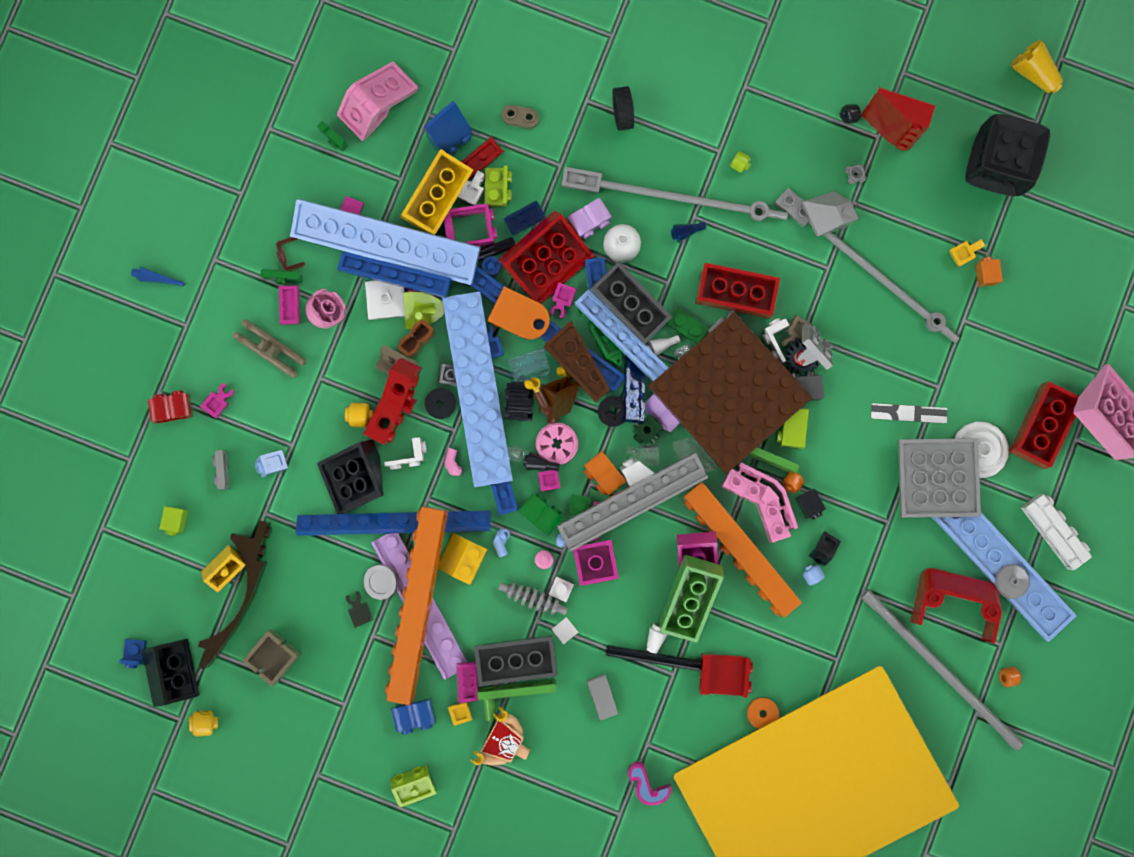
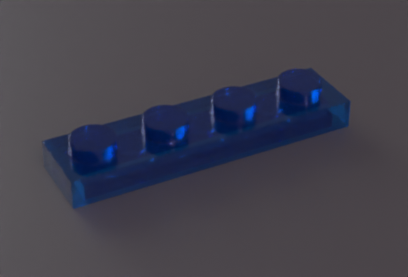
(634, 393)

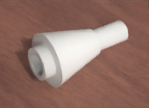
(659, 345)

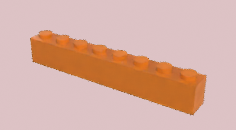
(742, 550)

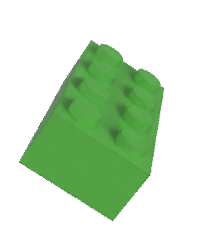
(691, 598)

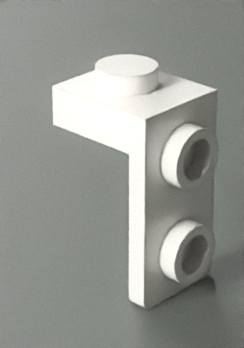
(775, 326)
(419, 450)

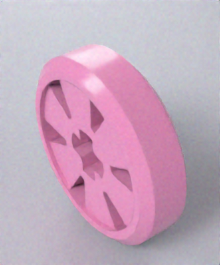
(560, 432)

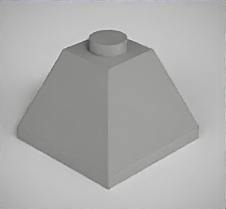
(829, 213)

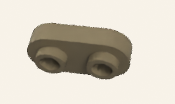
(519, 117)

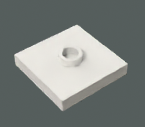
(384, 300)

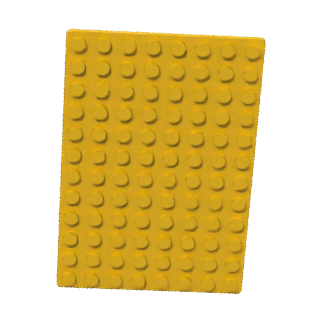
(820, 779)

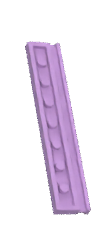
(438, 637)

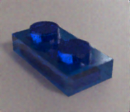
(524, 218)

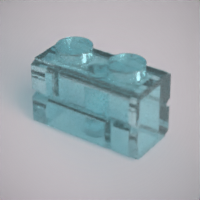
(529, 366)

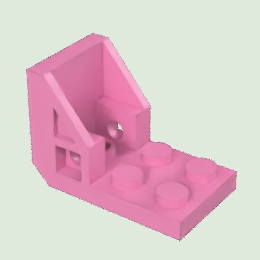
(371, 98)

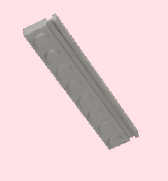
(632, 501)

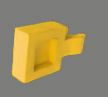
(964, 252)

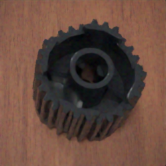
(519, 402)

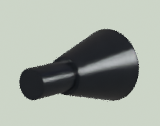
(535, 462)

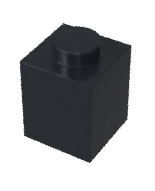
(810, 504)

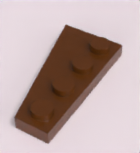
(577, 361)

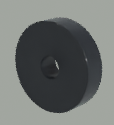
(432, 400)

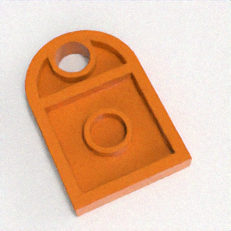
(517, 315)

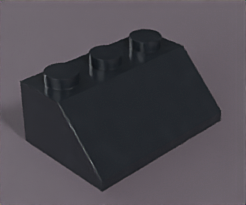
(170, 672)

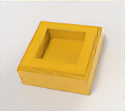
(460, 713)

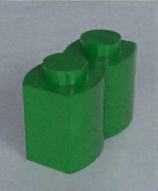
(540, 513)

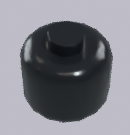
(850, 113)

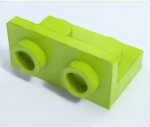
(497, 186)
(412, 786)

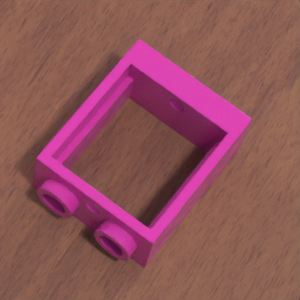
(468, 211)

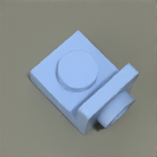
(270, 463)

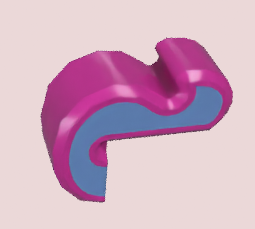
(643, 790)

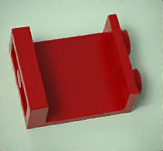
(725, 675)

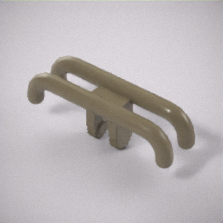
(269, 348)

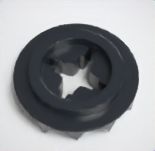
(604, 406)

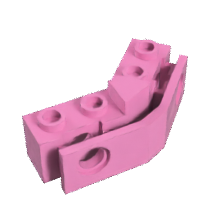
(765, 500)

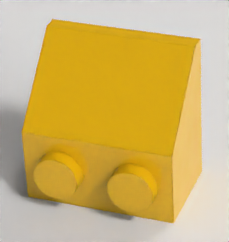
(462, 558)

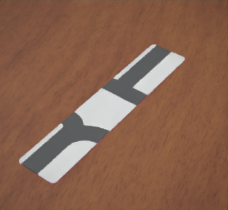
(909, 413)

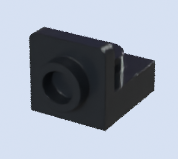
(825, 549)

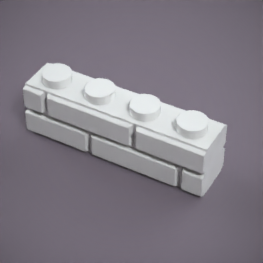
(1056, 532)

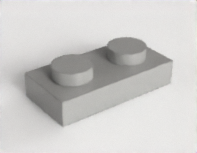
(221, 478)

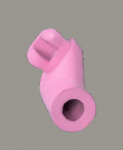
(450, 463)

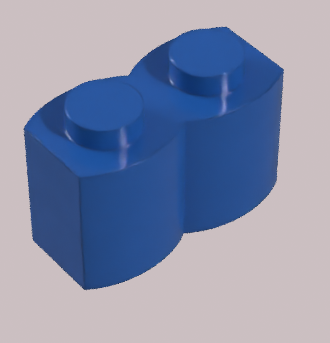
(413, 716)

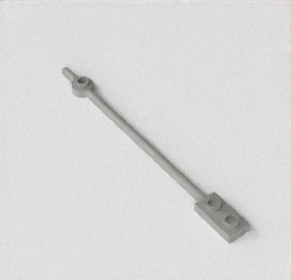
(591, 182)
(792, 204)

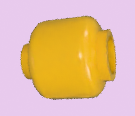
(358, 414)
(203, 723)

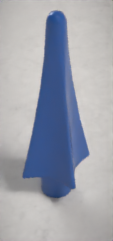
(149, 276)

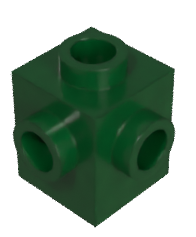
(653, 427)

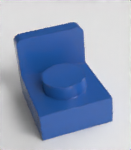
(133, 653)

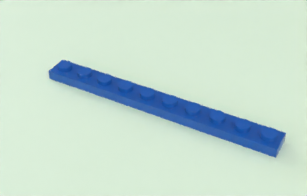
(491, 290)
(386, 523)

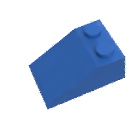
(448, 129)

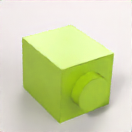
(173, 520)

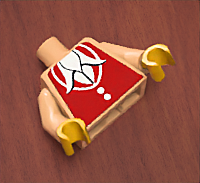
(503, 742)

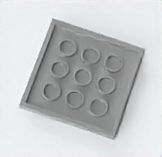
(939, 478)

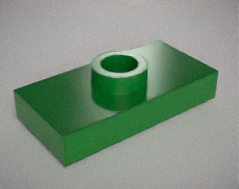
(281, 277)

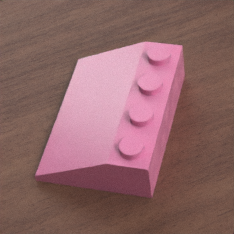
(1108, 413)

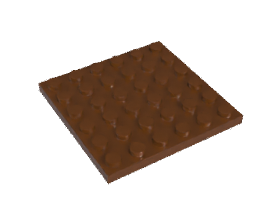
(730, 392)

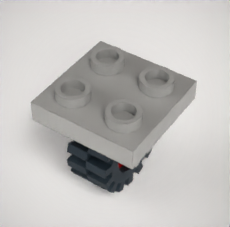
(809, 351)

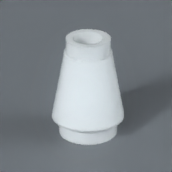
(655, 638)

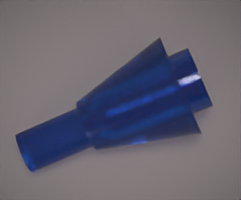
(683, 231)

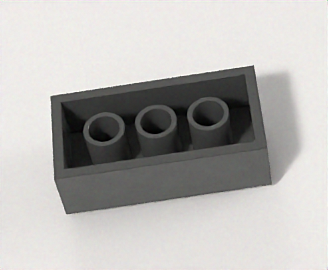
(631, 303)
(515, 660)

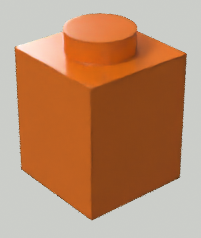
(988, 272)

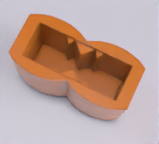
(604, 474)

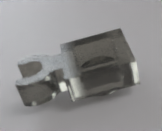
(360, 612)

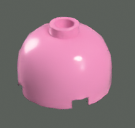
(325, 309)

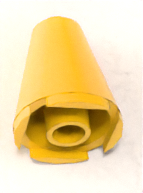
(1038, 67)

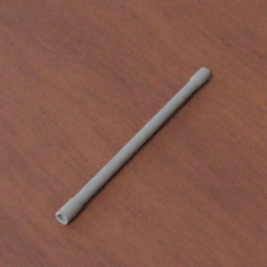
(1008, 735)

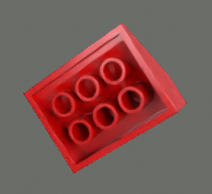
(898, 117)
(545, 257)

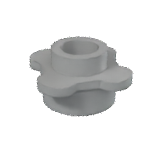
(859, 169)

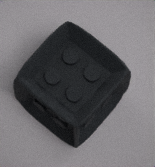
(1007, 155)

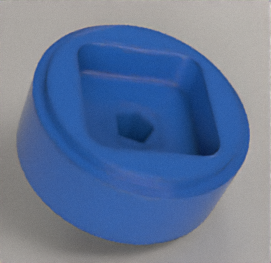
(491, 266)

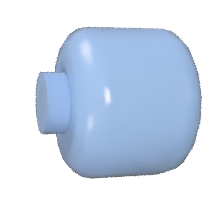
(813, 574)

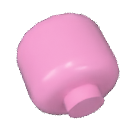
(544, 559)

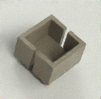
(272, 656)

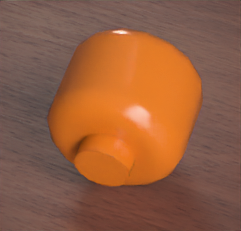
(793, 482)
(1010, 676)

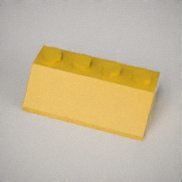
(436, 193)

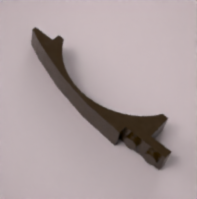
(251, 551)

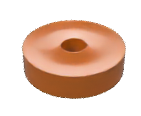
(762, 704)

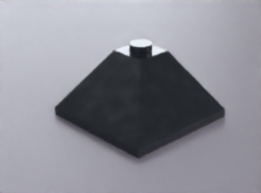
(353, 476)

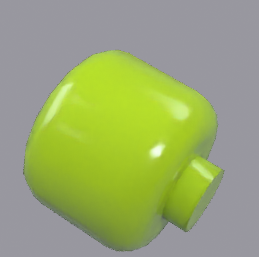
(740, 162)

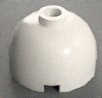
(622, 243)

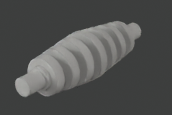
(532, 598)

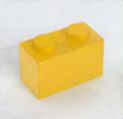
(223, 568)

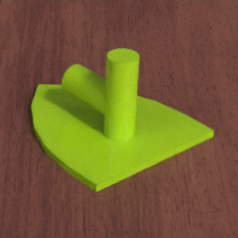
(421, 306)

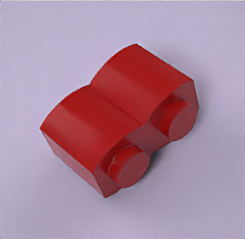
(170, 407)

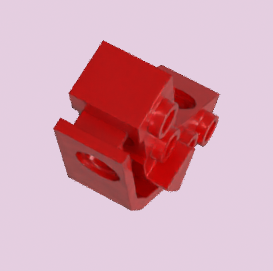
(395, 401)

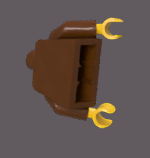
(555, 397)

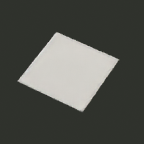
(564, 630)

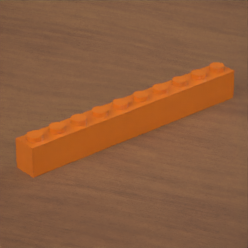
(417, 605)

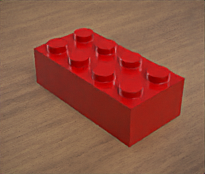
(737, 290)
(1045, 425)

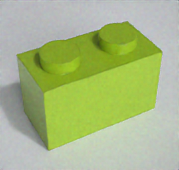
(794, 431)

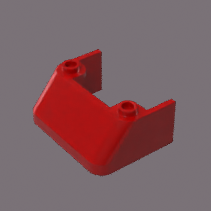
(937, 583)

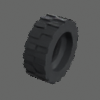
(623, 108)

